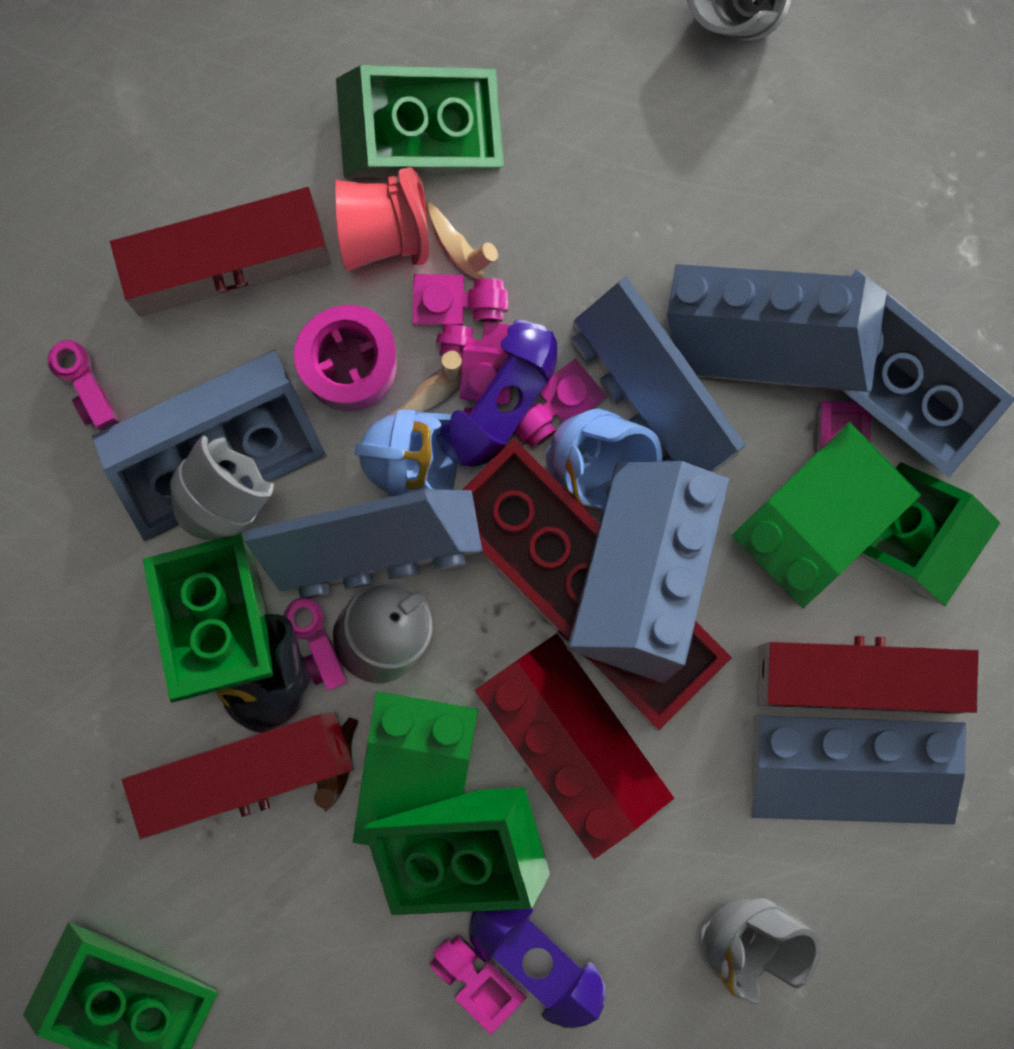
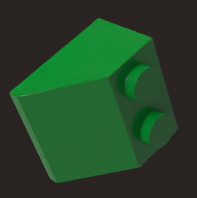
(934, 538)

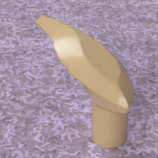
(456, 247)
(438, 385)

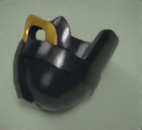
(273, 699)

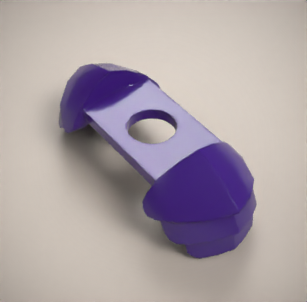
(484, 432)
(569, 993)

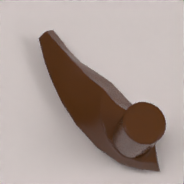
(330, 789)

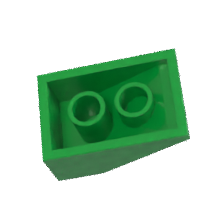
(418, 120)
(826, 515)
(208, 617)
(413, 756)
(461, 854)
(114, 997)

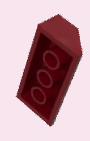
(575, 745)

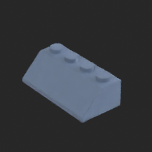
(777, 326)
(654, 379)
(929, 390)
(247, 406)
(367, 541)
(649, 567)
(857, 769)

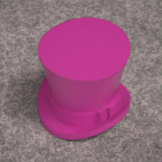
(346, 357)

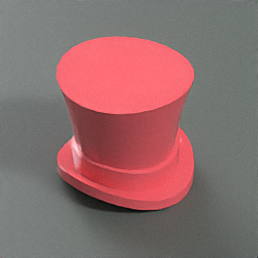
(382, 219)

